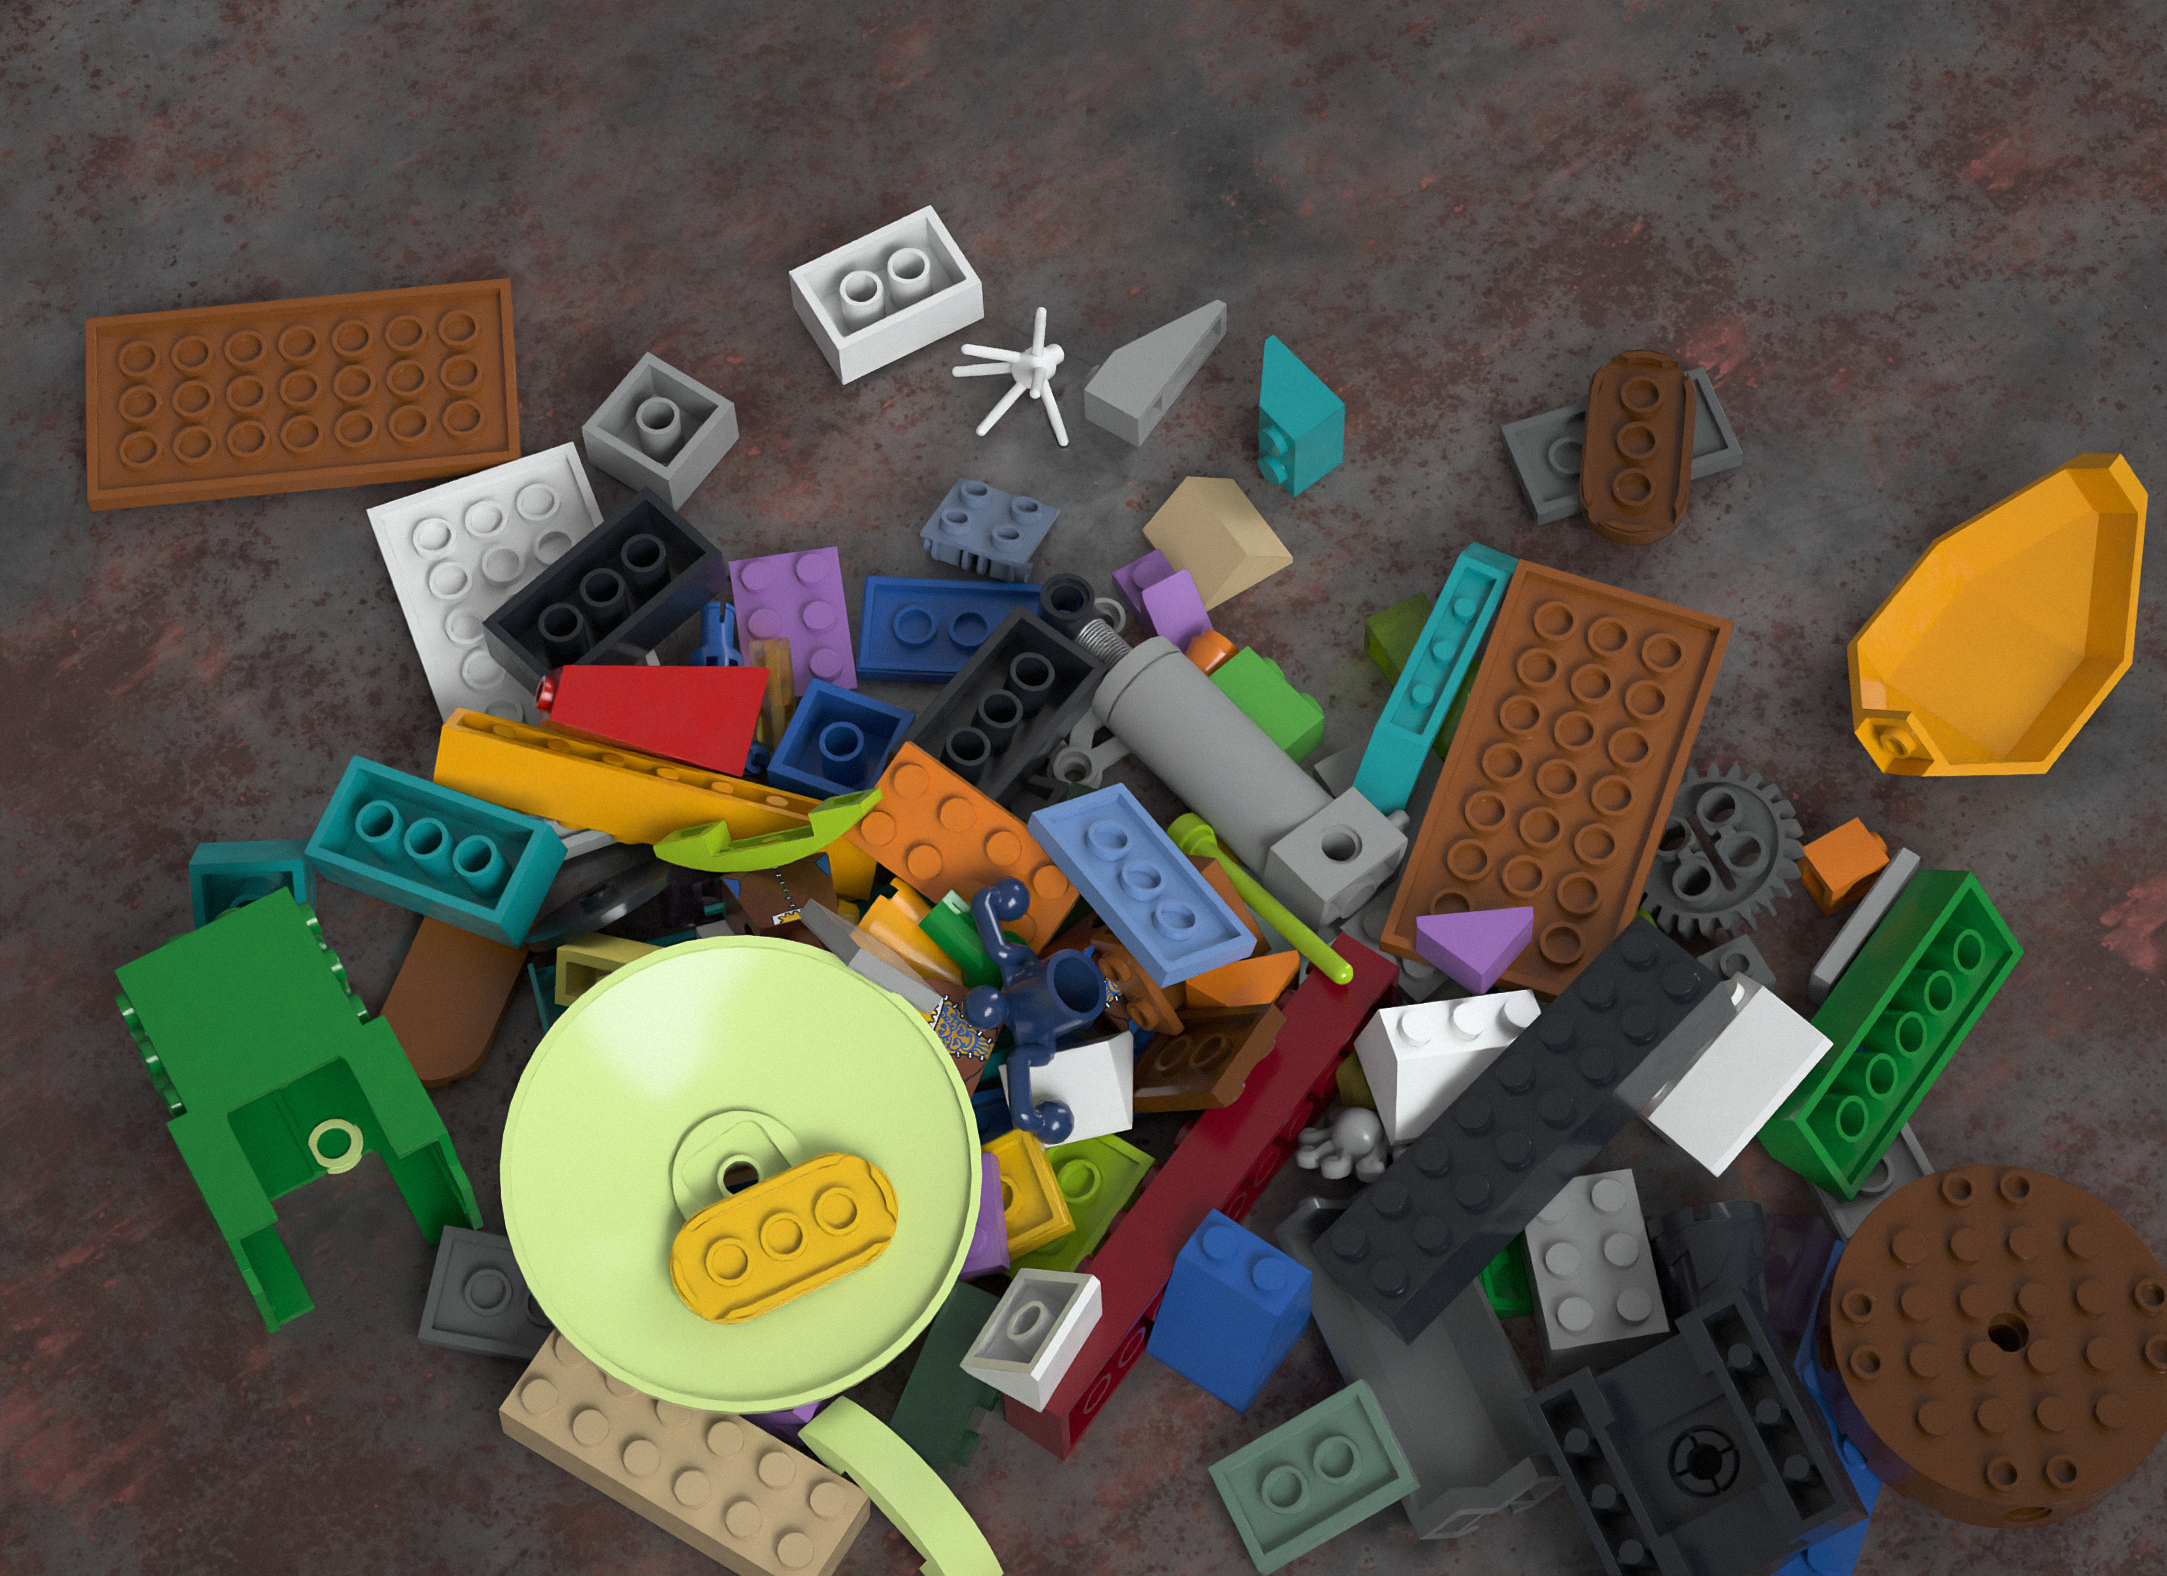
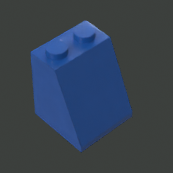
(1230, 1312)

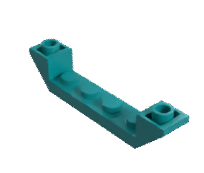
(1433, 677)

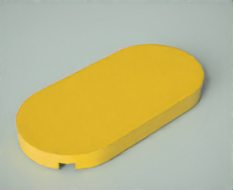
(783, 1238)

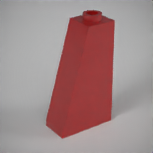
(665, 712)

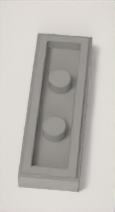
(1862, 925)

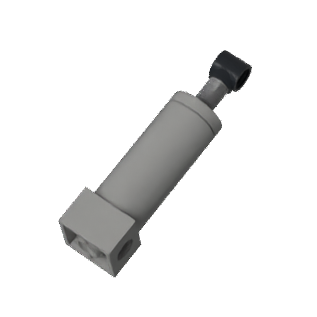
(1307, 848)

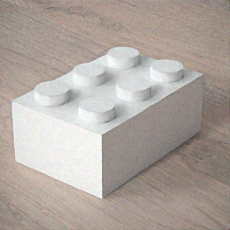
(886, 294)

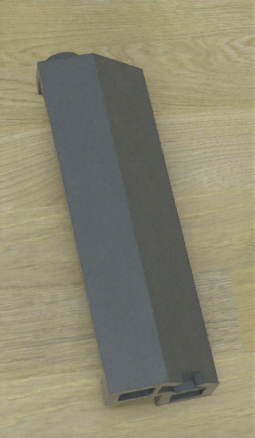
(1446, 1395)

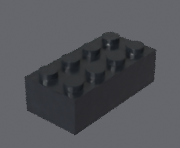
(608, 594)
(1008, 706)

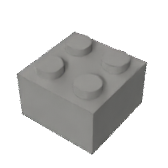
(660, 431)

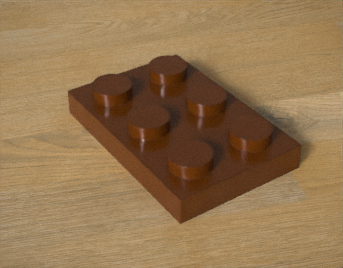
(1206, 1060)

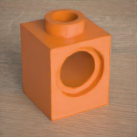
(1843, 865)

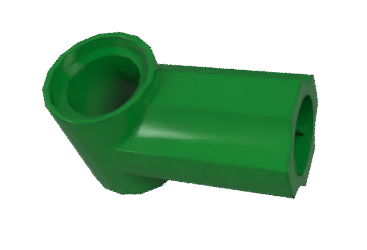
(956, 933)

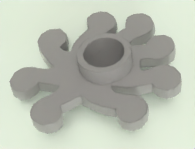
(1349, 1144)

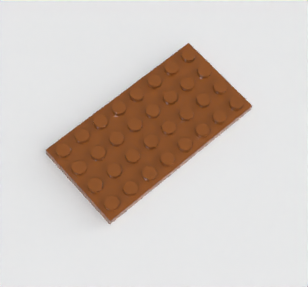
(300, 394)
(1562, 770)

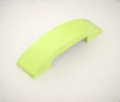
(903, 1489)

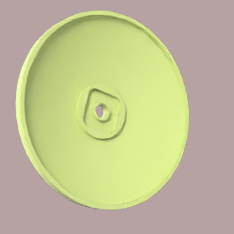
(712, 1065)

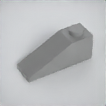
(1151, 372)

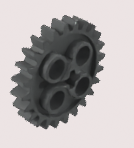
(1757, 826)

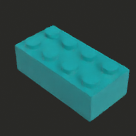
(436, 851)

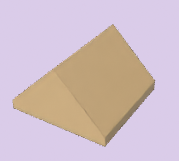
(1216, 537)

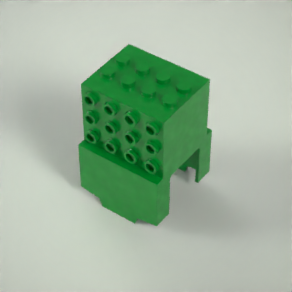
(256, 1050)

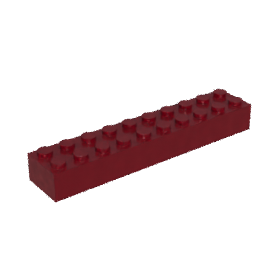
(1216, 1164)

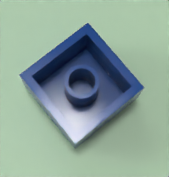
(836, 742)

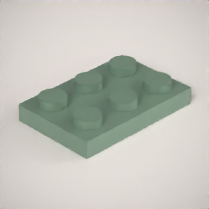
(1314, 1477)

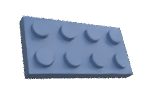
(1141, 885)

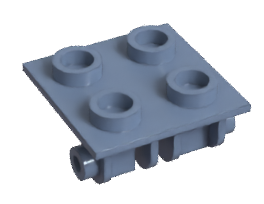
(987, 524)

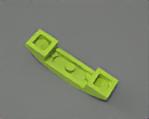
(711, 848)

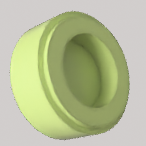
(346, 1161)

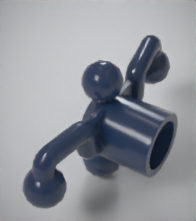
(1035, 1004)

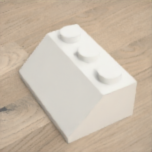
(1433, 1051)
(1735, 1078)

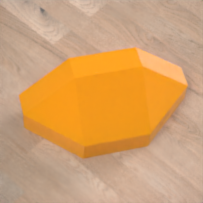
(2006, 629)

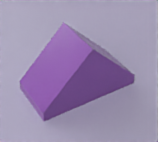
(1474, 945)

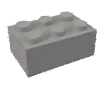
(1593, 1275)

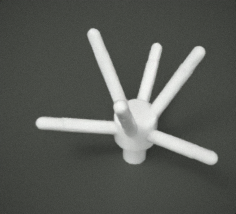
(1029, 369)

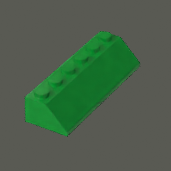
(1910, 1008)

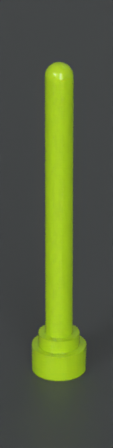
(1197, 838)

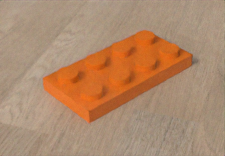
(952, 836)

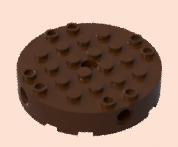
(1946, 1410)

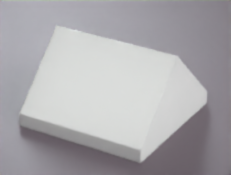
(1092, 1080)
(1035, 1333)

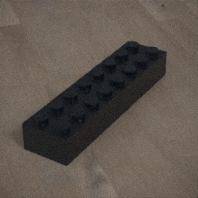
(1524, 1129)

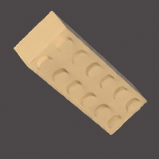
(687, 1469)

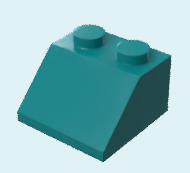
(1297, 422)
(242, 872)

